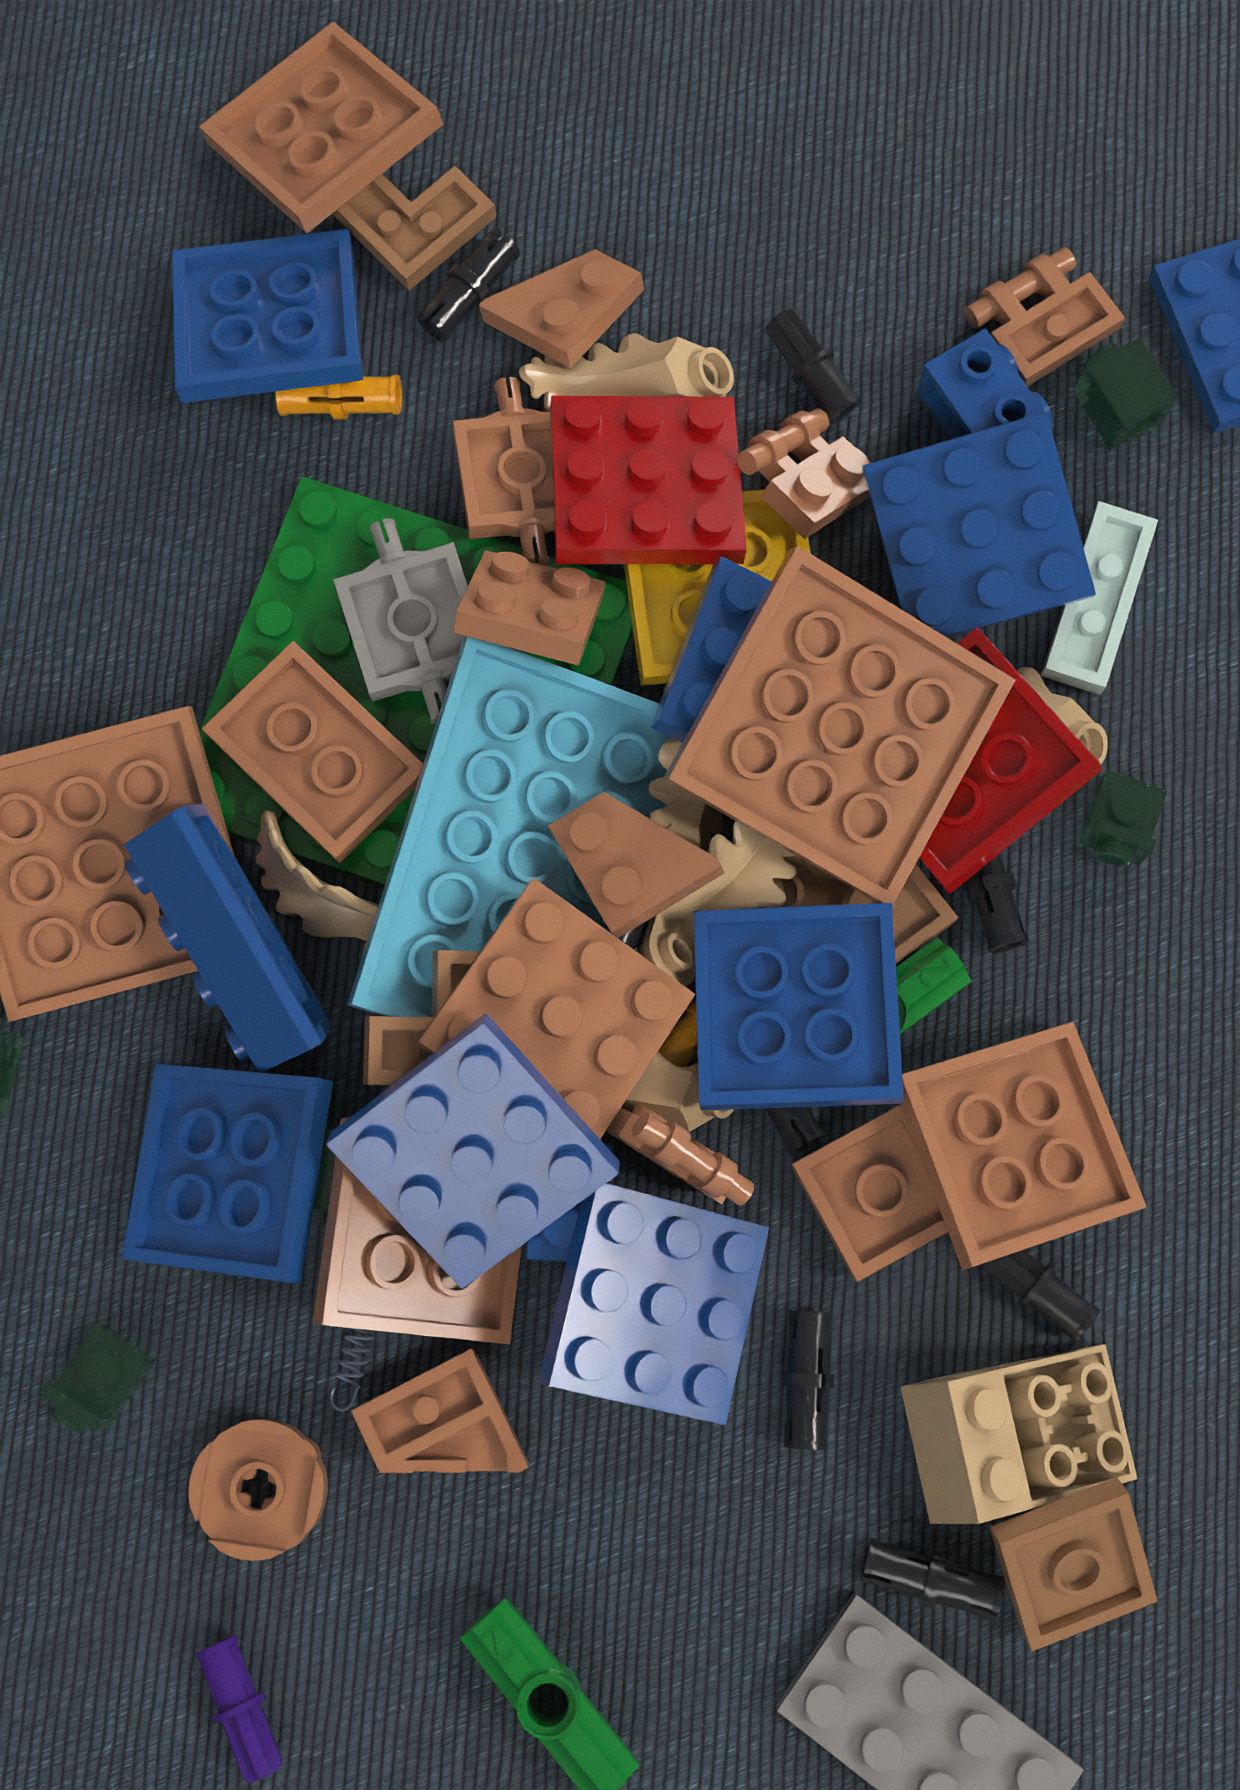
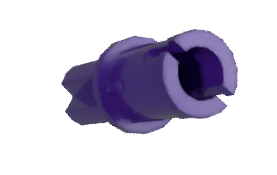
(240, 1709)

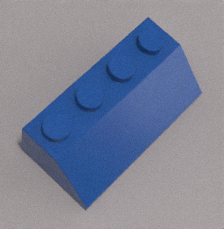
(228, 937)

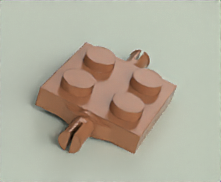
(508, 472)

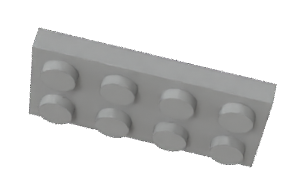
(912, 1717)

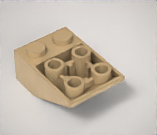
(1017, 1435)

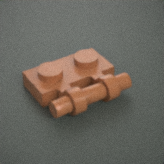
(1053, 330)
(818, 487)
(680, 1155)

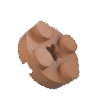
(227, 1512)

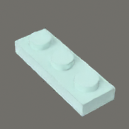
(1093, 627)

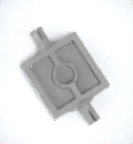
(405, 617)

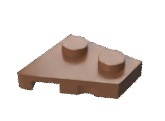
(630, 861)
(441, 1423)

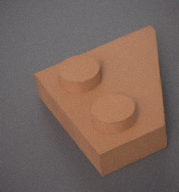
(565, 306)

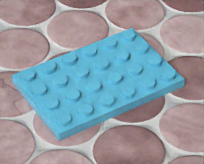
(503, 763)

